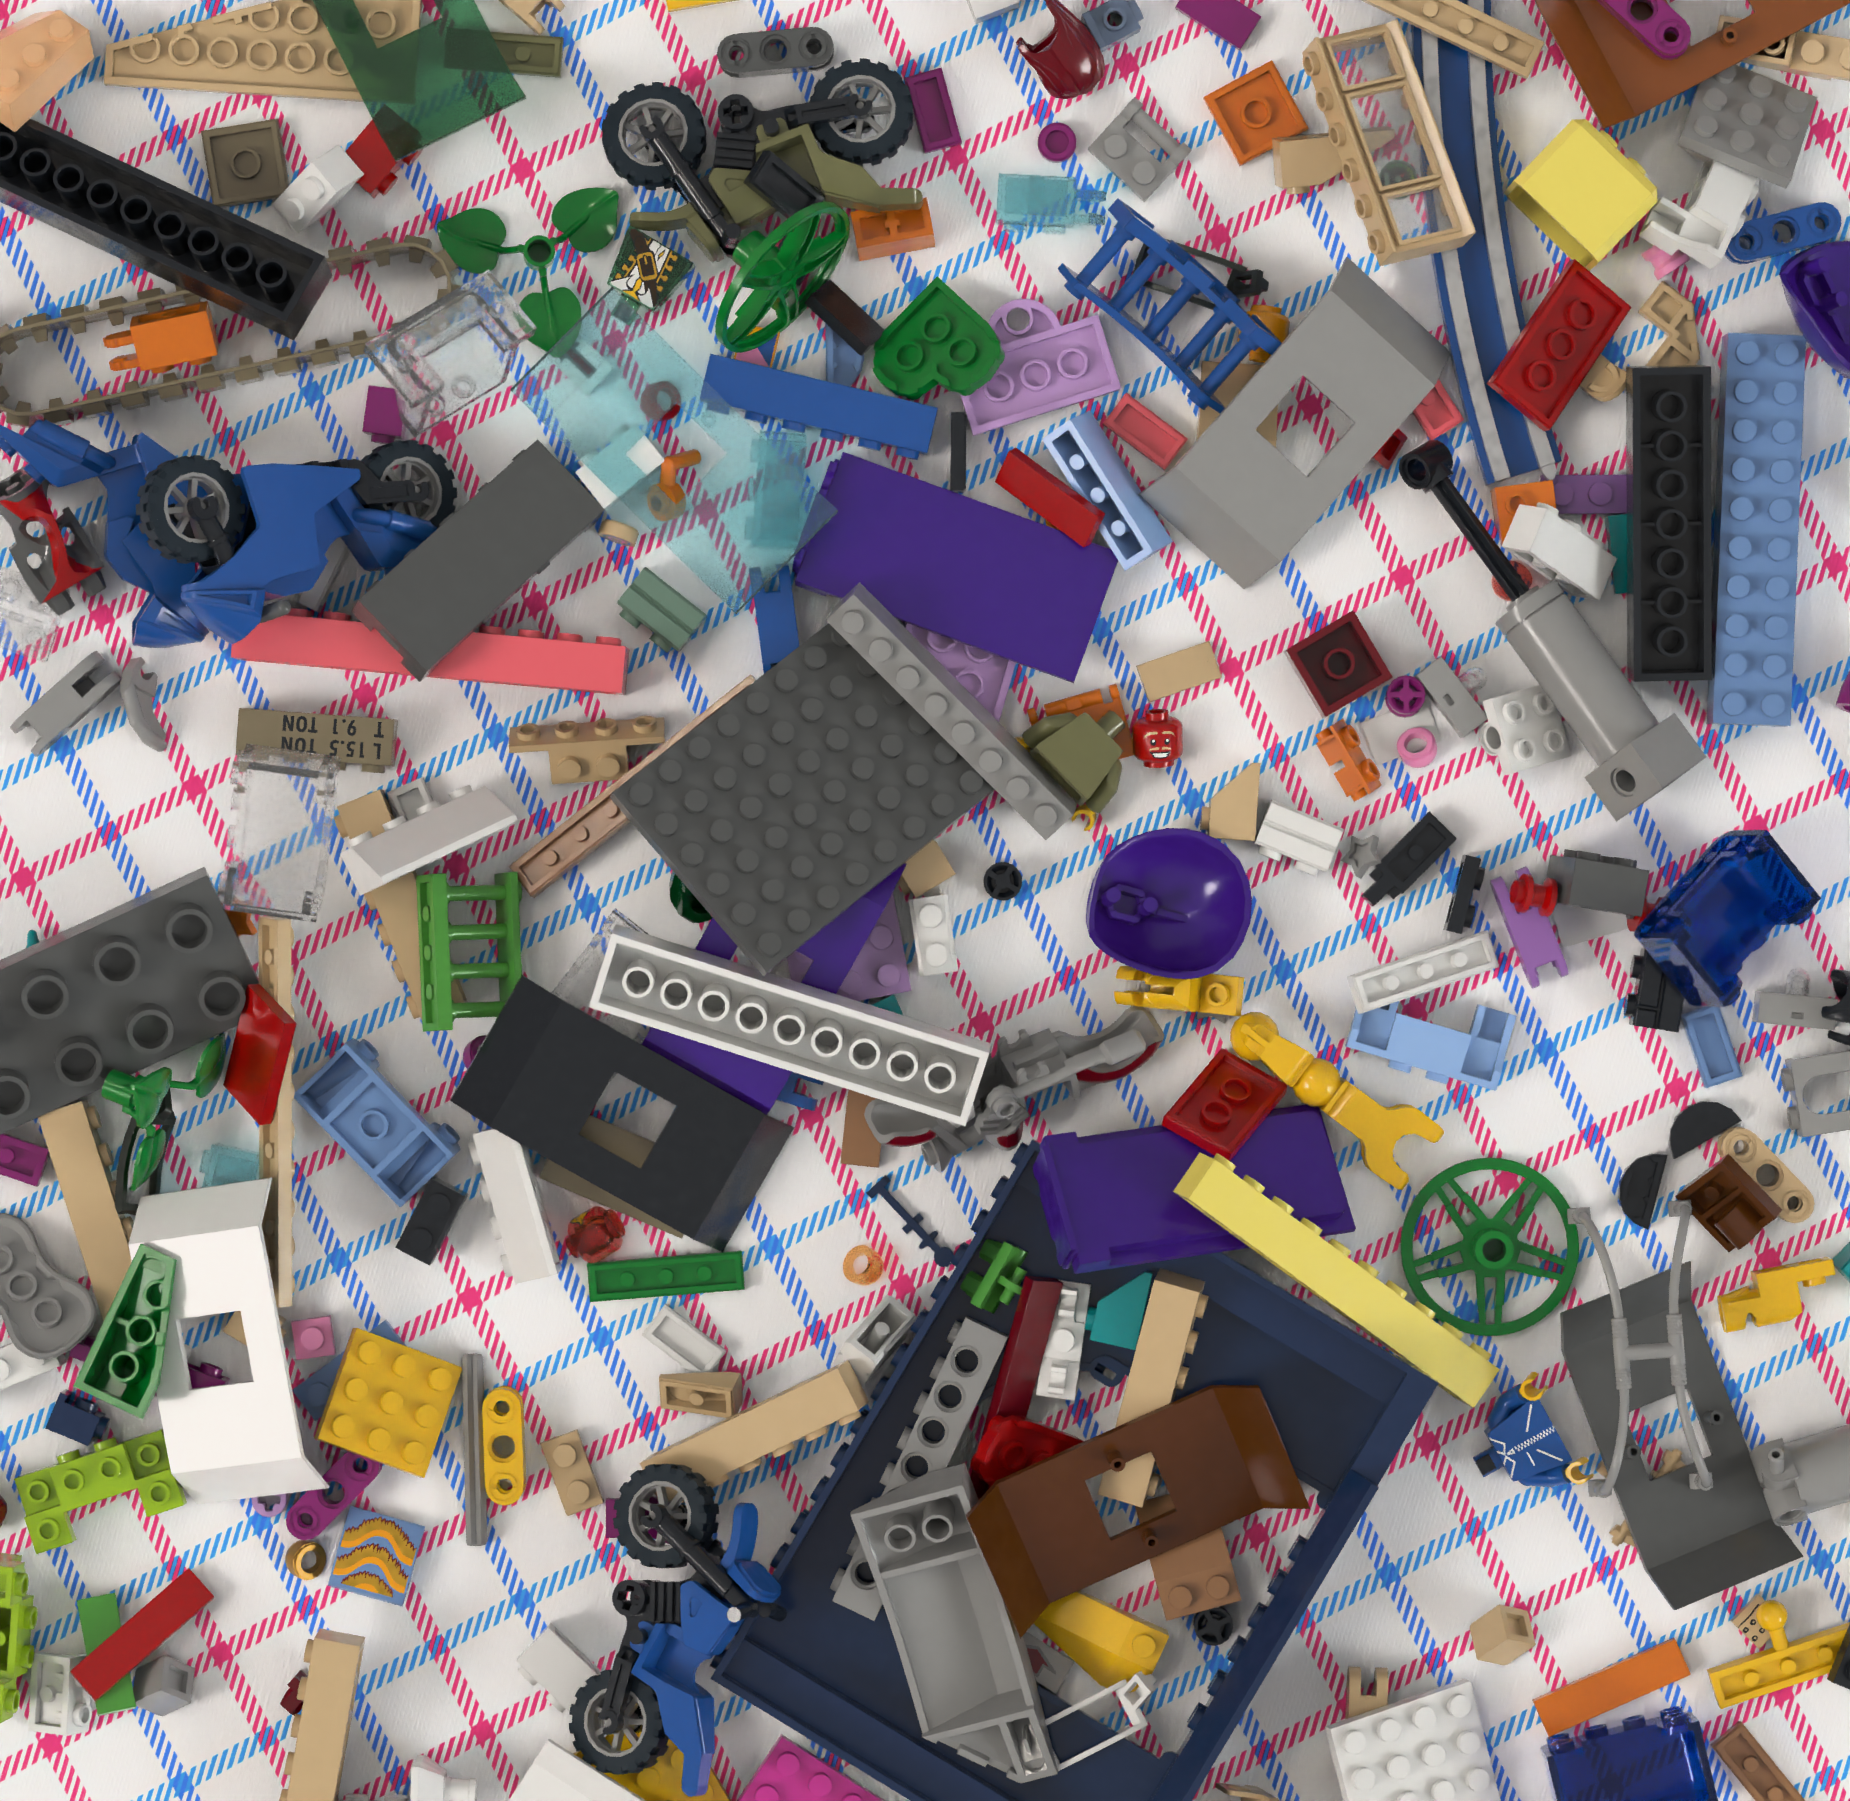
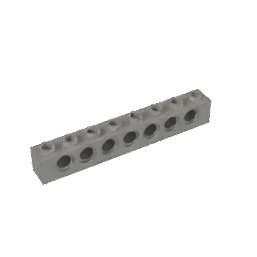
(987, 1345)

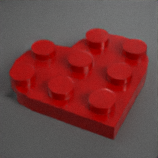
(1016, 1444)

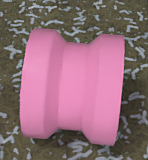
(1663, 261)

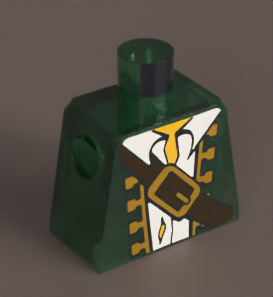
(647, 271)

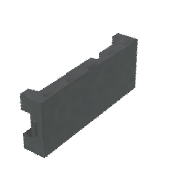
(478, 559)

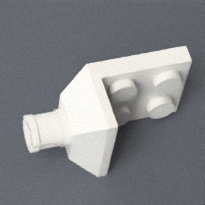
(430, 1783)

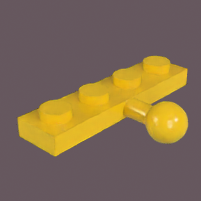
(1778, 1666)

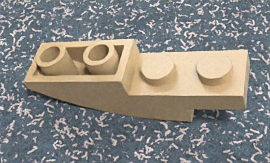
(1802, 54)

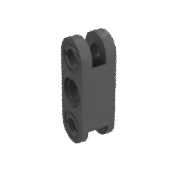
(755, 43)

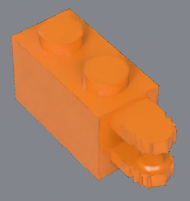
(167, 339)

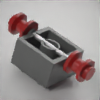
(1589, 883)

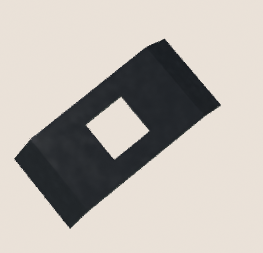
(545, 1075)

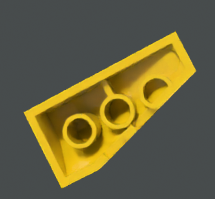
(1103, 1637)

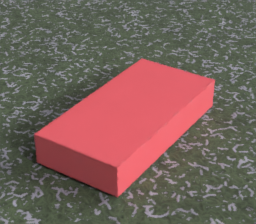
(1145, 431)

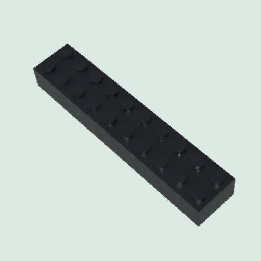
(160, 228)

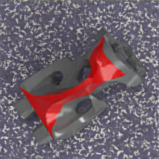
(62, 564)

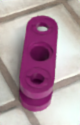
(1652, 30)
(320, 1506)

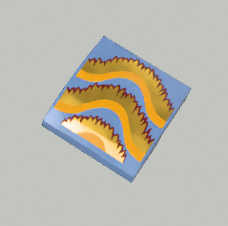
(376, 1556)

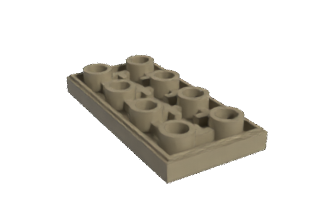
(620, 1142)

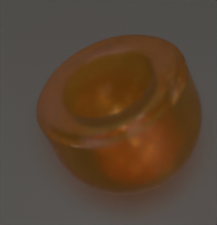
(871, 1273)

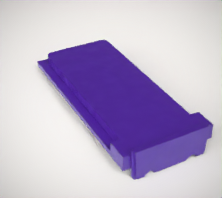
(957, 566)
(1116, 1203)

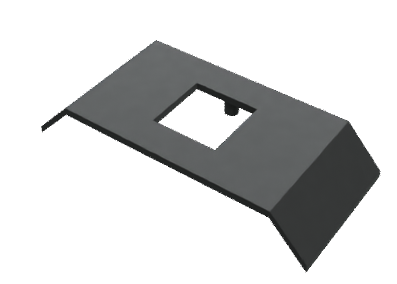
(1684, 1536)

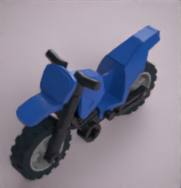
(671, 1626)

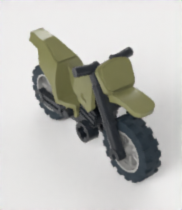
(720, 201)

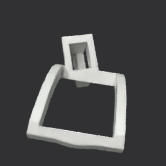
(1131, 1703)

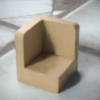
(1502, 1635)

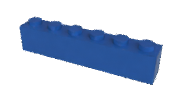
(823, 406)

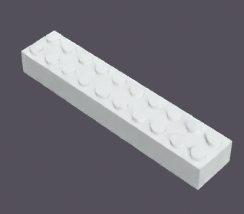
(790, 1025)

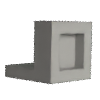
(163, 1685)

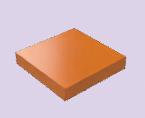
(1254, 112)

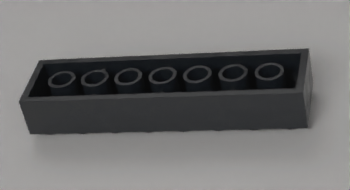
(1669, 523)

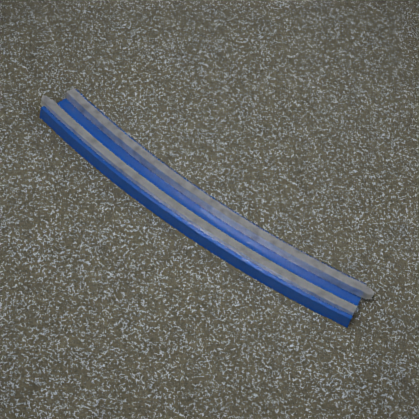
(1479, 280)

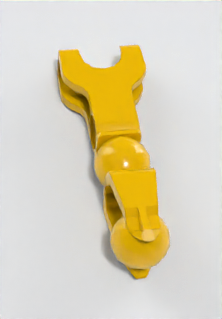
(1320, 1085)

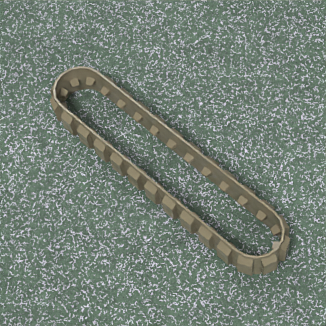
(210, 379)

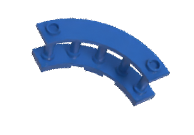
(1195, 280)

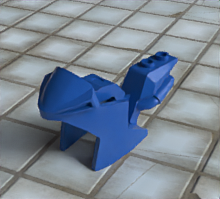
(67, 459)

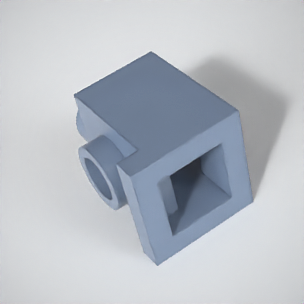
(1107, 35)

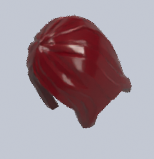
(1067, 58)

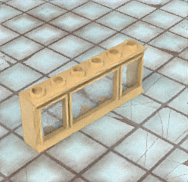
(1388, 143)

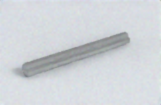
(474, 1450)

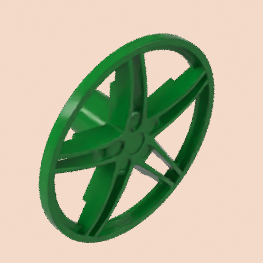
(774, 274)
(1489, 1246)

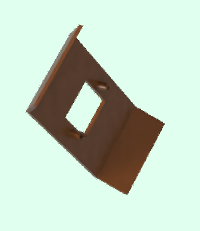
(1214, 1457)

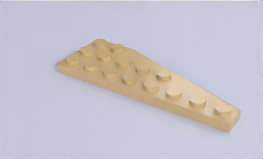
(255, 51)

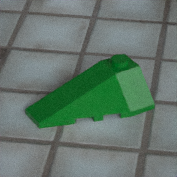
(130, 1345)

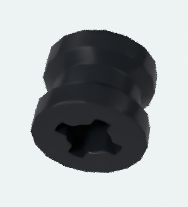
(1002, 881)
(1215, 1631)

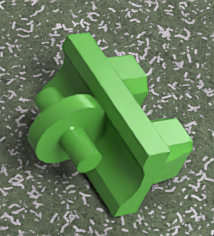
(1001, 1279)

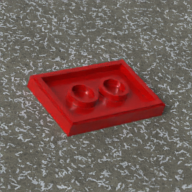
(259, 1054)
(1224, 1105)

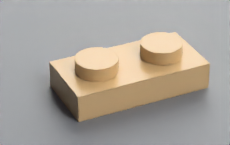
(572, 1472)

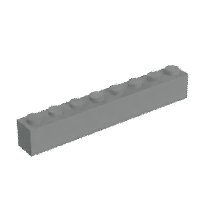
(951, 710)

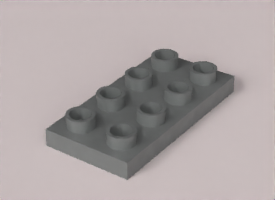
(117, 995)

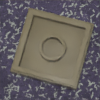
(245, 163)

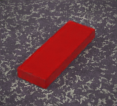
(1049, 497)

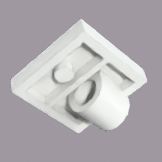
(1523, 730)

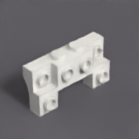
(1709, 215)

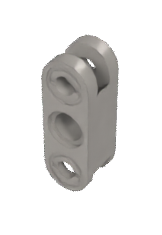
(66, 703)

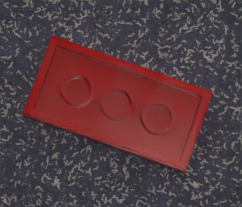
(1559, 345)

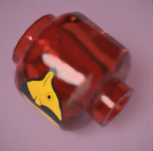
(595, 1234)

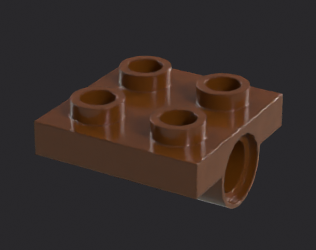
(1729, 1203)

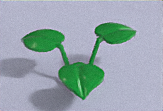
(583, 216)
(147, 1094)

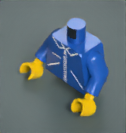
(1527, 1441)

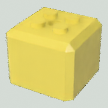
(1583, 192)

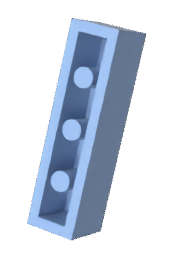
(1104, 480)

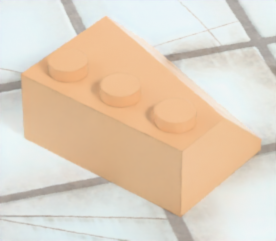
(38, 61)

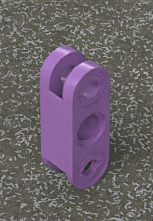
(1529, 933)

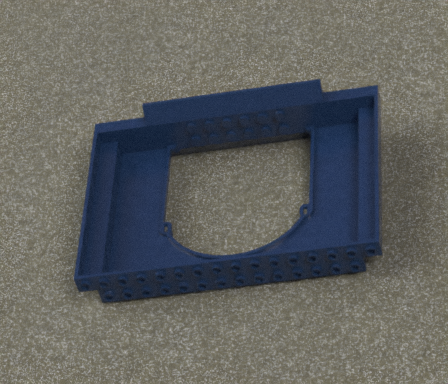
(840, 1675)

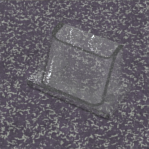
(451, 351)

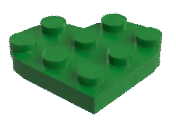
(937, 344)

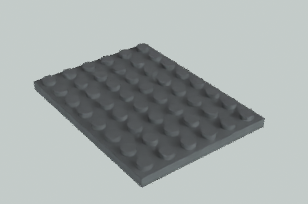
(799, 797)

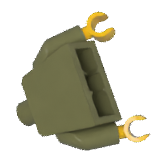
(1079, 757)

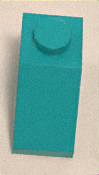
(1120, 1313)

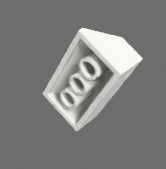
(425, 838)
(517, 1206)

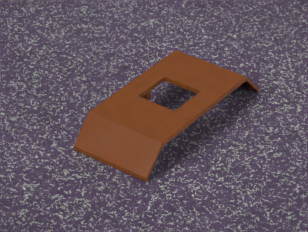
(1628, 79)

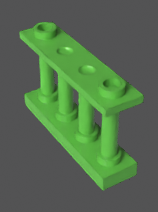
(437, 933)

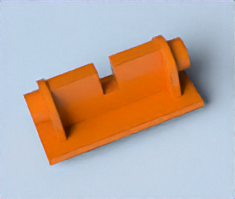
(1358, 771)

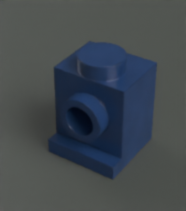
(77, 1419)

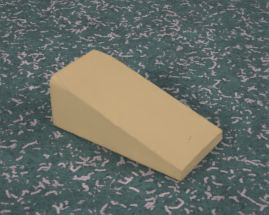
(1178, 671)
(702, 1393)

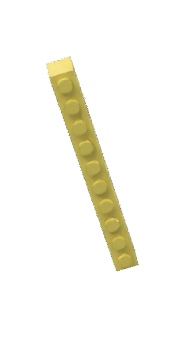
(1335, 1278)

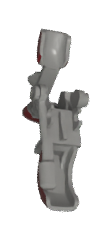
(1013, 1074)

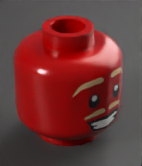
(1157, 739)

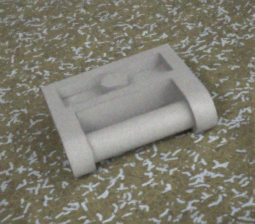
(1131, 160)

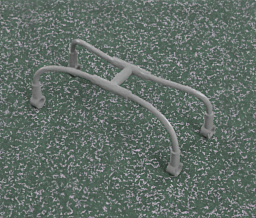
(1625, 1353)

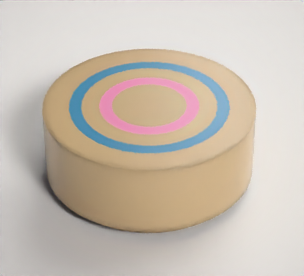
(618, 532)

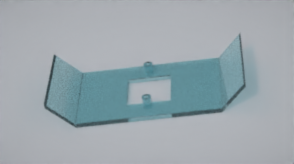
(610, 388)

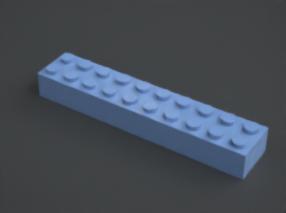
(1756, 529)

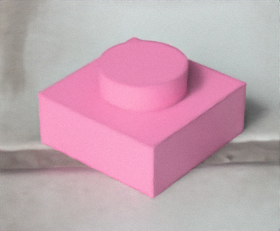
(313, 1337)

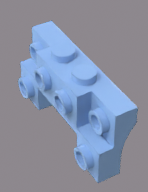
(1434, 1048)

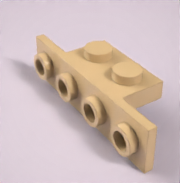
(589, 748)

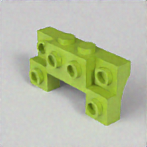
(94, 1477)
(16, 1622)

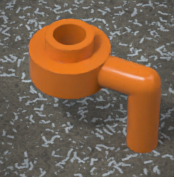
(668, 473)

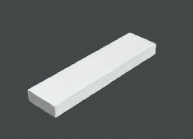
(1422, 972)

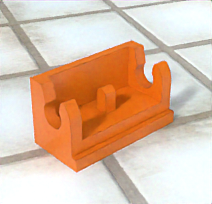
(892, 232)

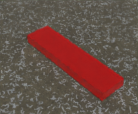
(142, 1634)

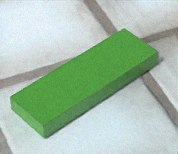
(99, 1621)

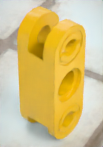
(504, 1466)

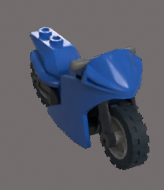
(273, 522)

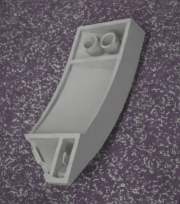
(953, 1627)

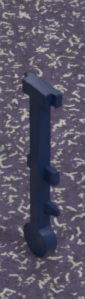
(942, 1255)

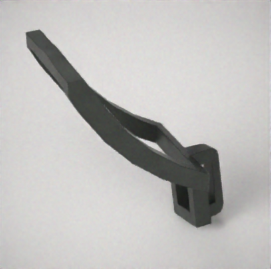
(1234, 283)
(165, 1118)

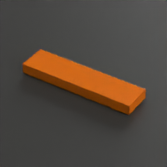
(1611, 1687)

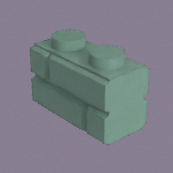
(661, 610)

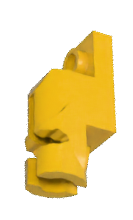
(1205, 994)
(1774, 1294)

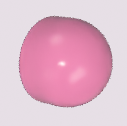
(1422, 758)

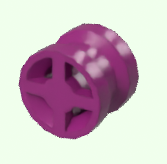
(1411, 689)

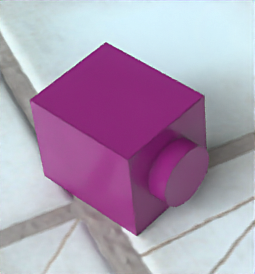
(382, 416)

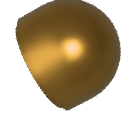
(295, 1553)

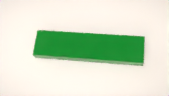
(666, 1276)

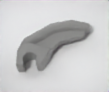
(137, 699)

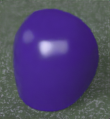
(1819, 300)
(1170, 904)

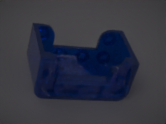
(1723, 914)
(1632, 1762)

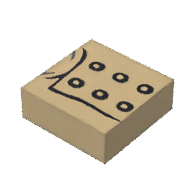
(1747, 1623)

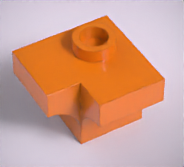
(1507, 499)

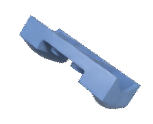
(376, 1122)

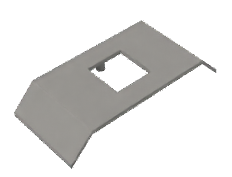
(1243, 495)

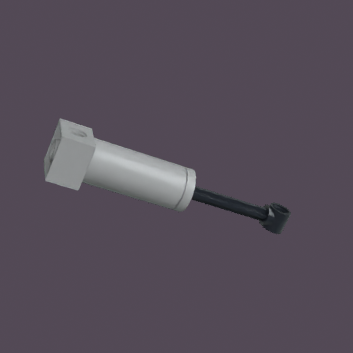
(1569, 662)

